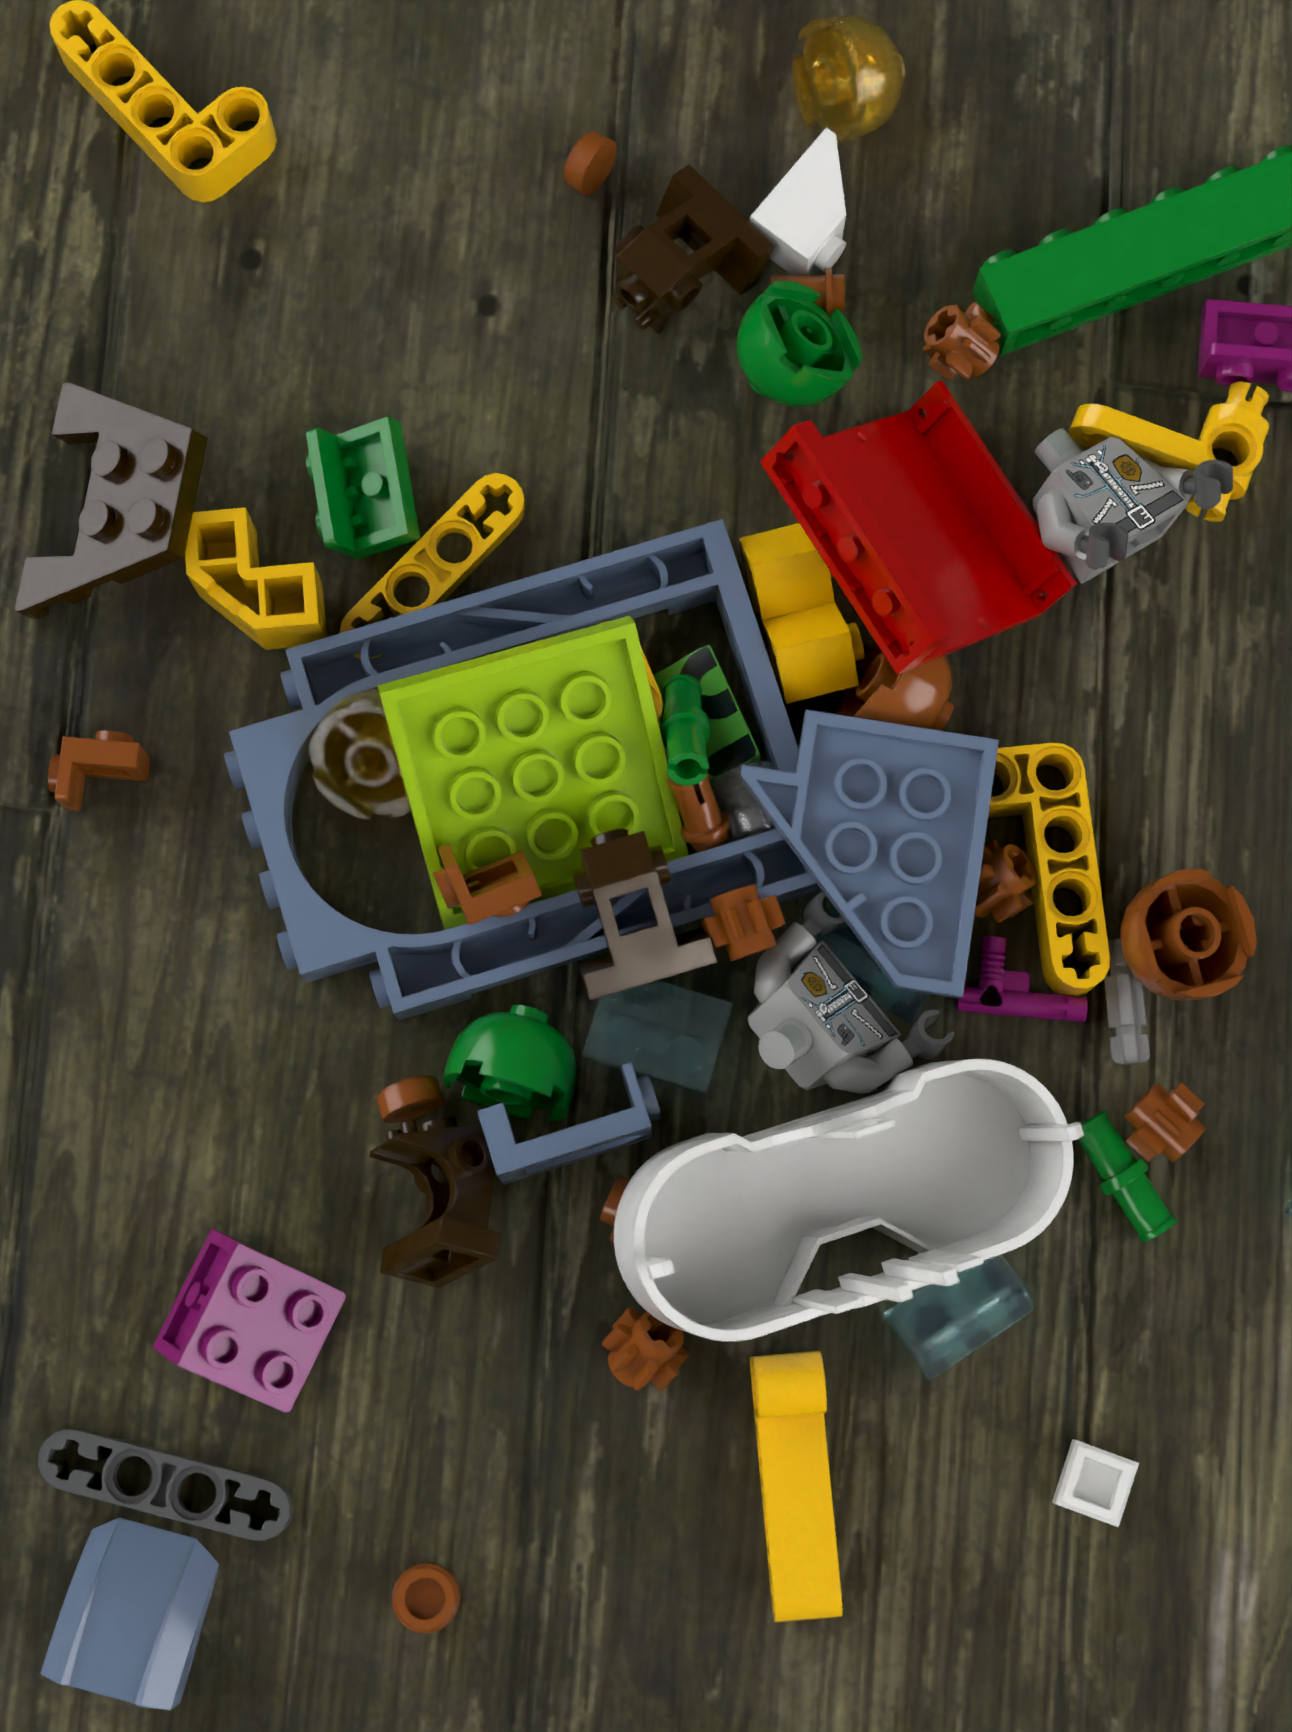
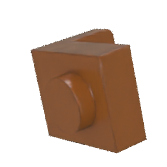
(107, 756)
(490, 890)

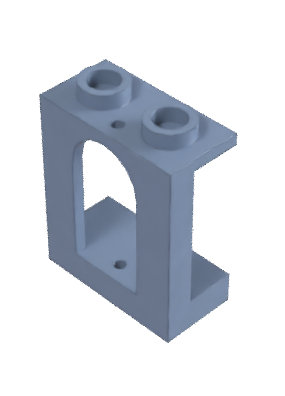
(572, 1144)

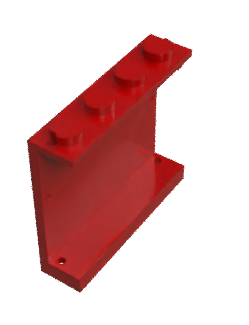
(919, 528)

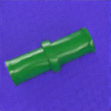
(684, 730)
(1124, 1177)

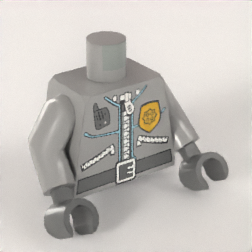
(1113, 501)
(823, 1021)

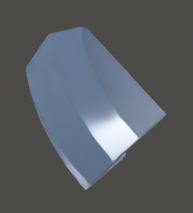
(133, 1615)

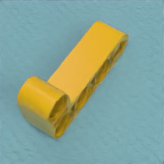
(151, 97)
(1055, 870)
(796, 1485)

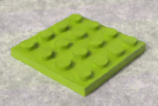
(533, 755)

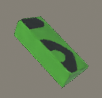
(730, 737)

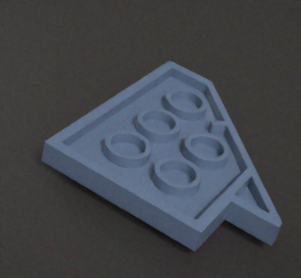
(890, 835)

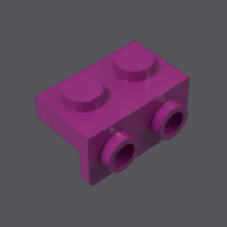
(1246, 343)

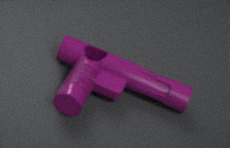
(1013, 991)

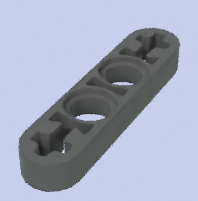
(168, 1475)

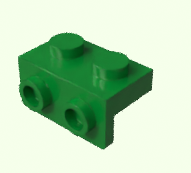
(362, 488)

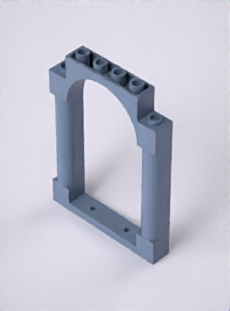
(451, 964)

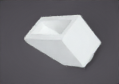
(806, 211)

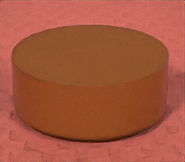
(590, 162)
(410, 1099)
(426, 1597)

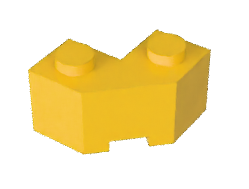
(270, 603)
(803, 627)

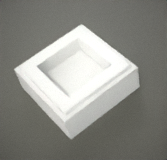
(1095, 1483)

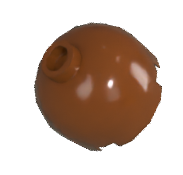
(908, 699)
(1188, 936)

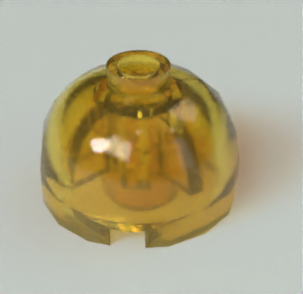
(847, 76)
(357, 758)

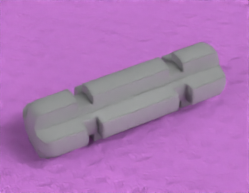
(1125, 1010)

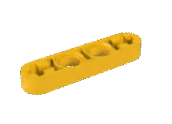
(425, 562)

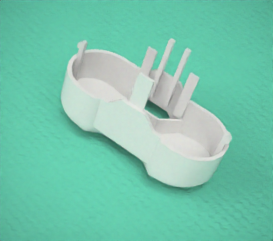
(939, 1159)

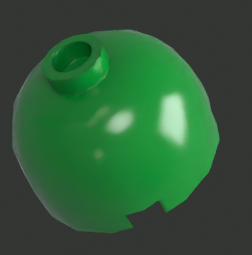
(794, 347)
(515, 1063)

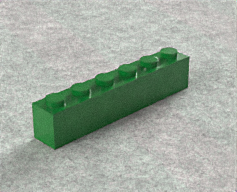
(1138, 253)

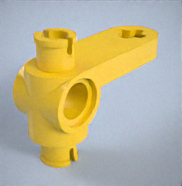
(1228, 426)

